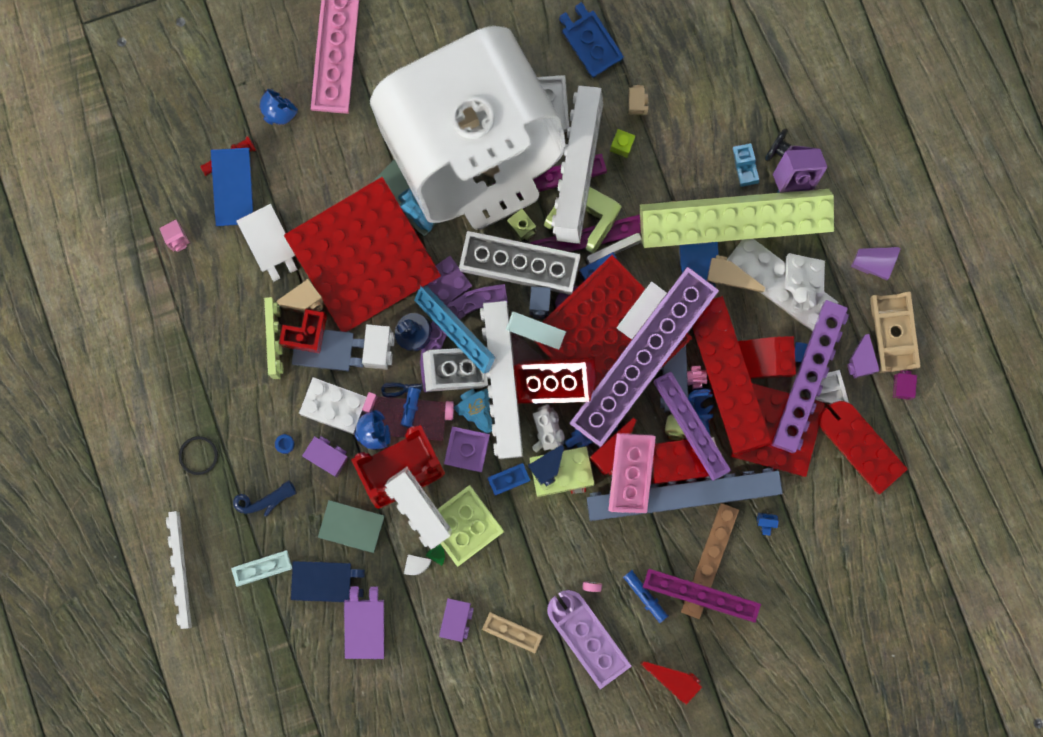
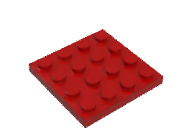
(772, 405)

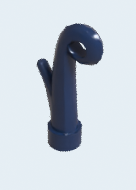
(269, 501)

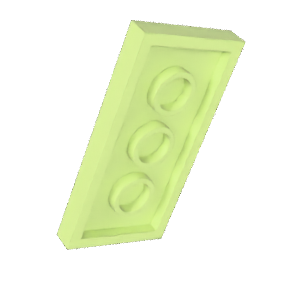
(273, 331)

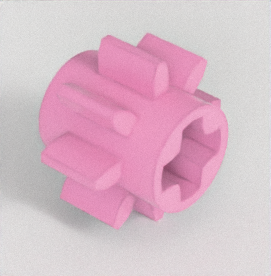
(696, 377)

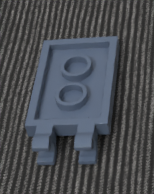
(334, 352)

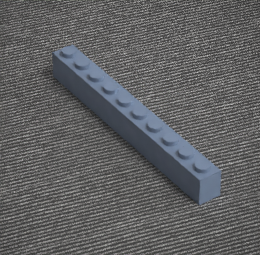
(695, 493)

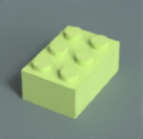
(573, 473)

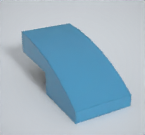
(745, 165)

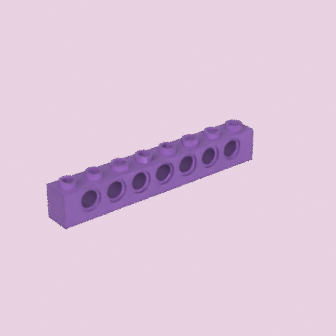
(828, 311)

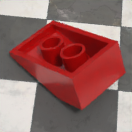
(769, 357)
(604, 457)
(677, 682)

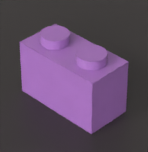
(325, 456)
(455, 620)

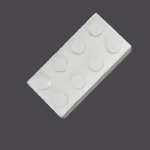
(418, 507)

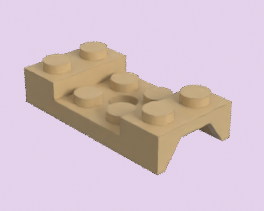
(895, 352)

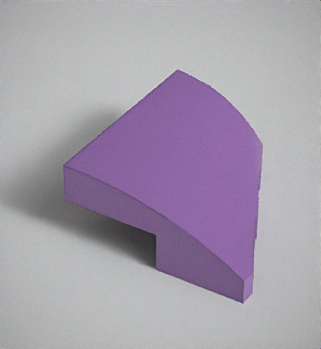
(876, 261)

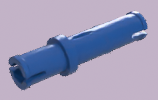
(645, 596)

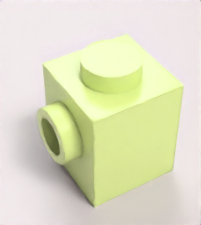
(522, 225)

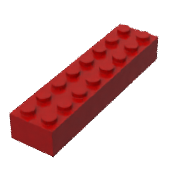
(730, 379)

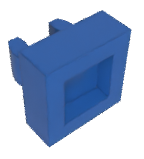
(767, 521)

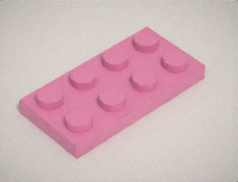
(631, 473)

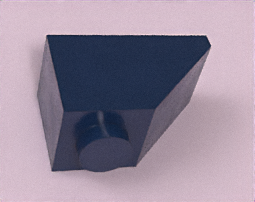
(547, 466)

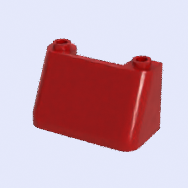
(411, 452)

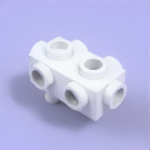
(549, 433)

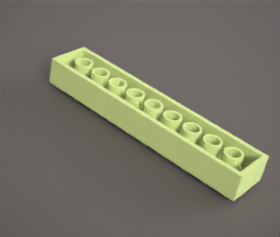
(737, 218)

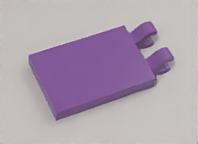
(364, 625)

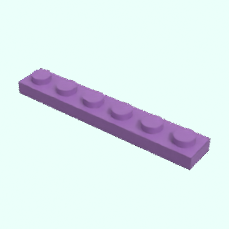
(692, 426)

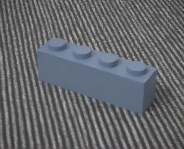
(678, 367)

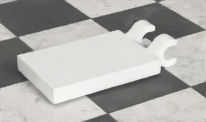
(267, 241)

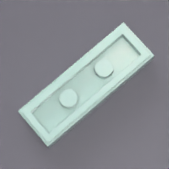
(535, 330)
(261, 568)

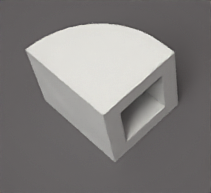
(416, 565)

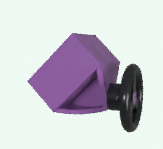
(799, 167)

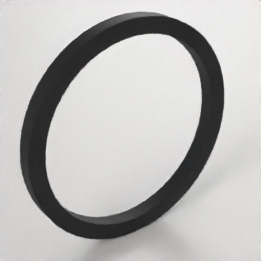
(215, 458)

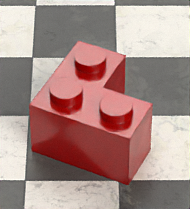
(308, 337)

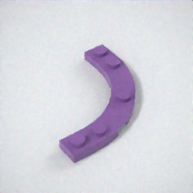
(461, 307)

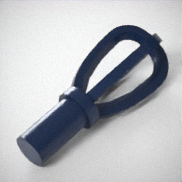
(395, 394)

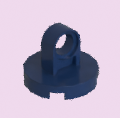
(413, 332)

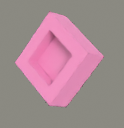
(369, 402)

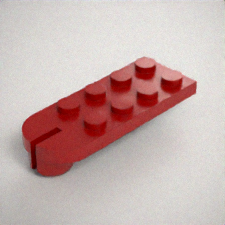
(861, 445)

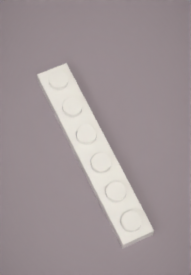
(178, 562)

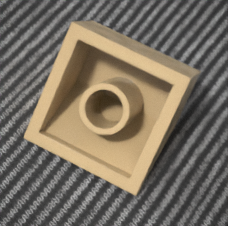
(302, 298)

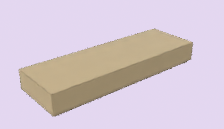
(512, 632)

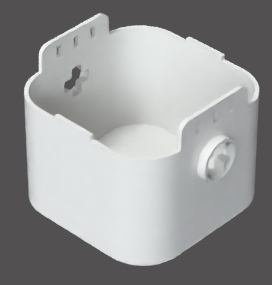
(517, 127)

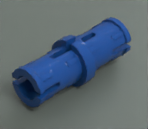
(410, 407)

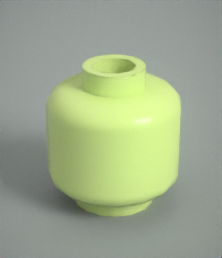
(673, 429)

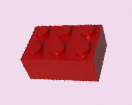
(676, 462)

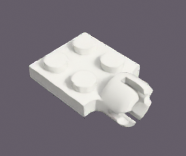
(804, 280)

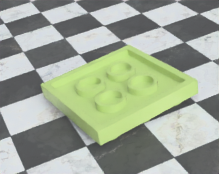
(470, 524)

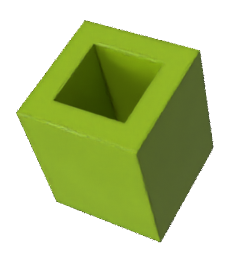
(622, 143)

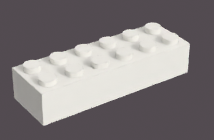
(519, 262)

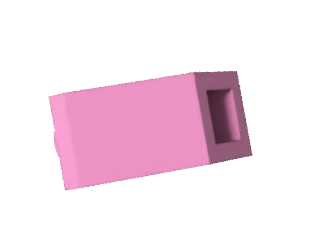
(174, 236)

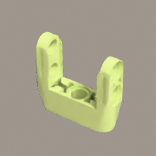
(602, 208)

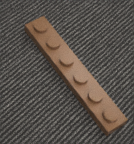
(712, 554)

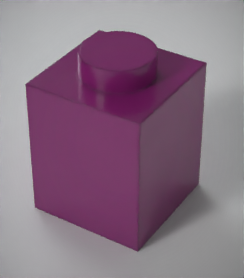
(904, 385)

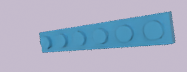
(454, 329)

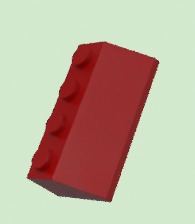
(554, 380)

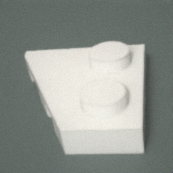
(832, 390)

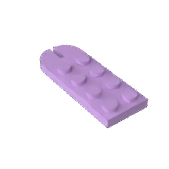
(587, 638)

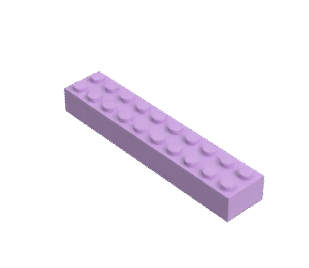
(644, 356)

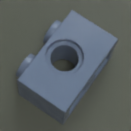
(539, 302)

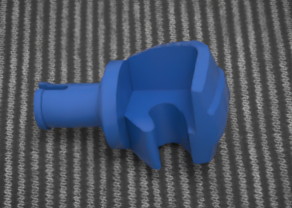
(696, 399)

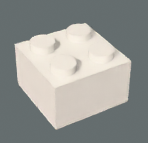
(377, 347)

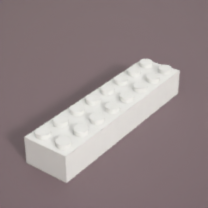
(578, 164)
(502, 377)

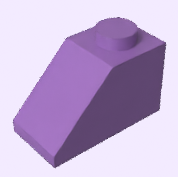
(863, 359)

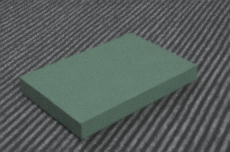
(351, 526)

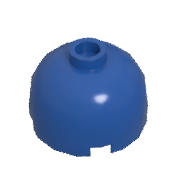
(276, 108)
(371, 431)

